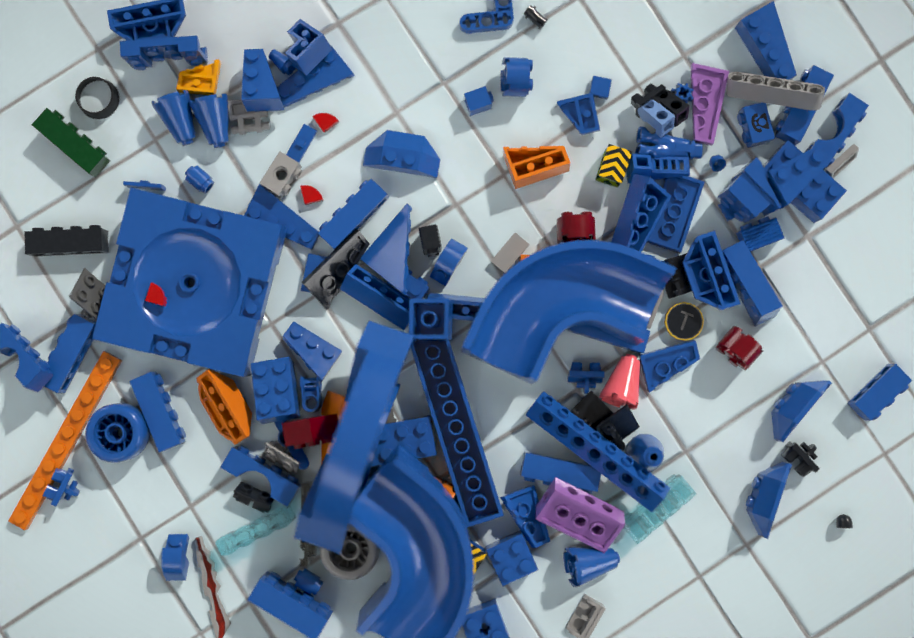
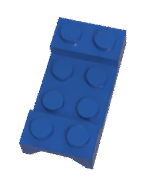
(142, 52)

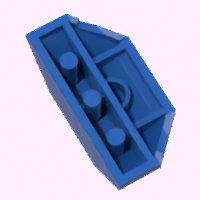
(148, 20)
(402, 154)
(709, 273)
(795, 405)
(766, 497)

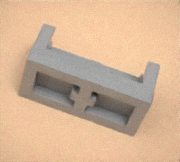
(585, 617)

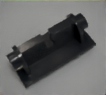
(246, 493)

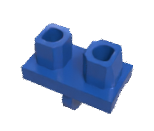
(585, 379)
(63, 477)

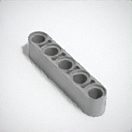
(775, 91)

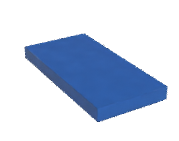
(678, 214)

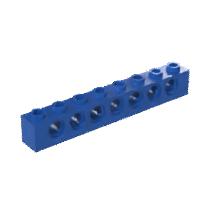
(598, 452)

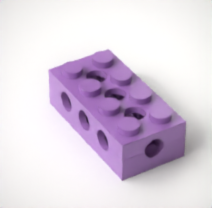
(580, 515)

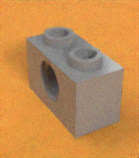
(281, 164)

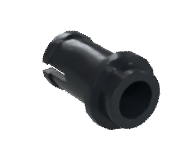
(535, 16)

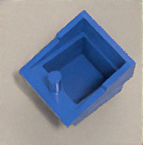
(750, 193)

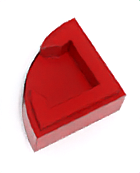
(325, 121)
(310, 194)
(156, 295)

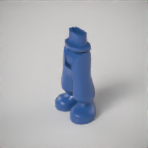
(666, 146)

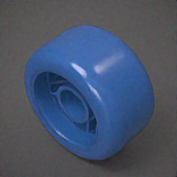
(103, 432)

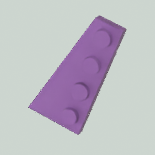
(708, 96)

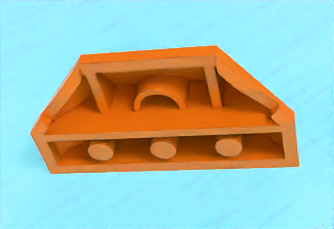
(225, 405)

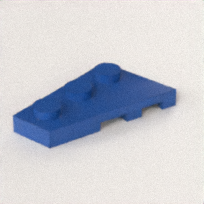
(312, 349)
(666, 362)
(522, 508)

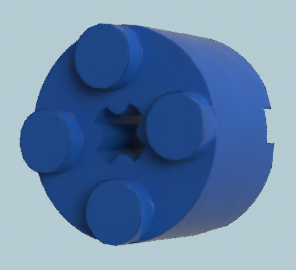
(515, 77)

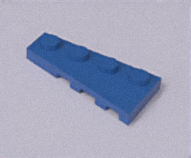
(326, 73)
(271, 209)

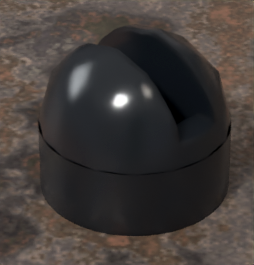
(844, 521)

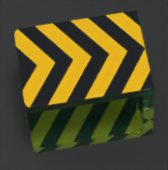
(613, 165)

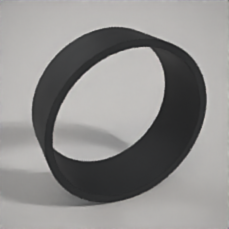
(110, 108)

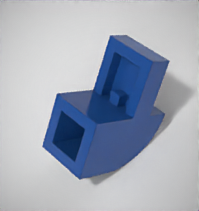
(448, 262)
(174, 557)

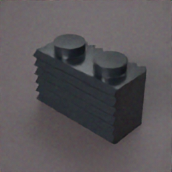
(430, 240)

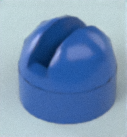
(721, 163)

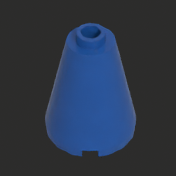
(177, 116)
(212, 118)
(646, 451)
(588, 563)

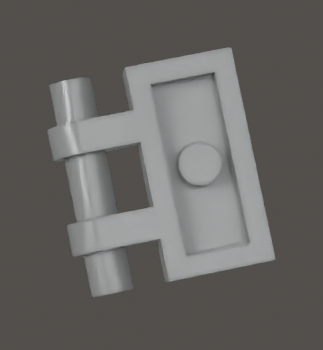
(238, 113)

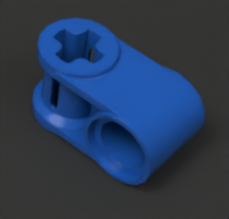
(311, 391)

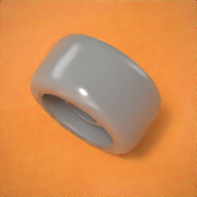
(350, 564)

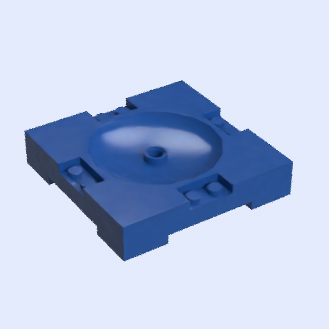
(168, 245)

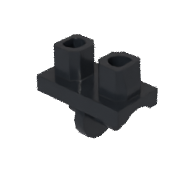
(794, 451)

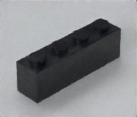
(66, 242)

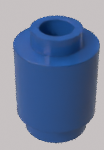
(199, 179)
(308, 581)

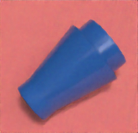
(282, 62)

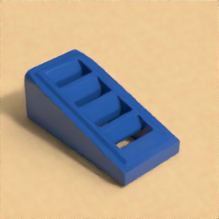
(669, 173)

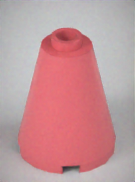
(623, 383)

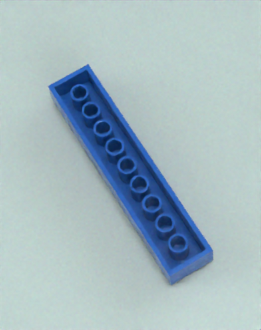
(456, 431)

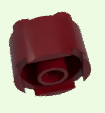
(575, 227)
(740, 348)

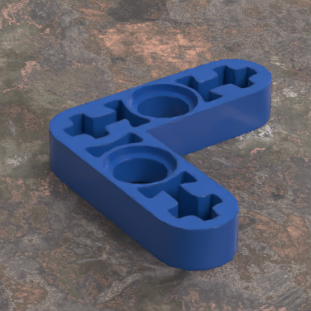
(499, 12)

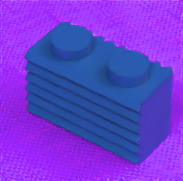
(762, 234)

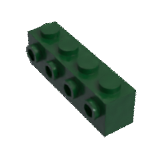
(70, 142)

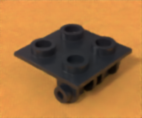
(678, 282)
(592, 410)
(618, 426)

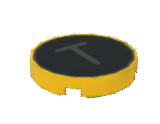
(683, 321)

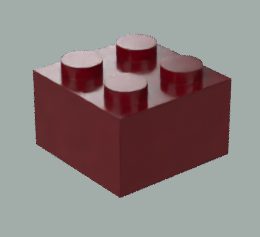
(310, 431)

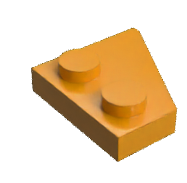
(200, 79)

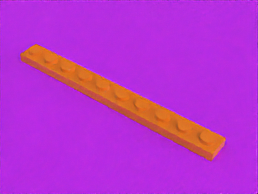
(65, 439)

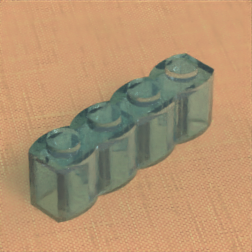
(643, 522)
(253, 530)

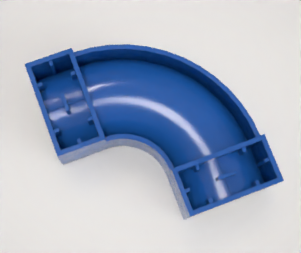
(563, 289)
(348, 465)
(426, 547)

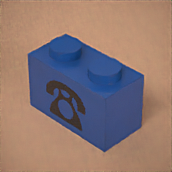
(755, 125)

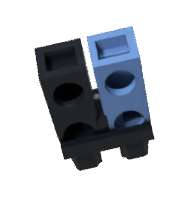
(660, 108)

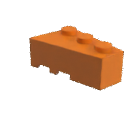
(535, 164)

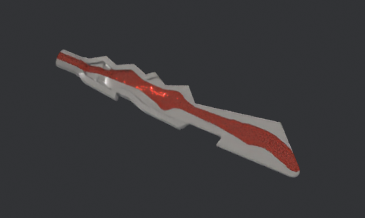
(211, 586)

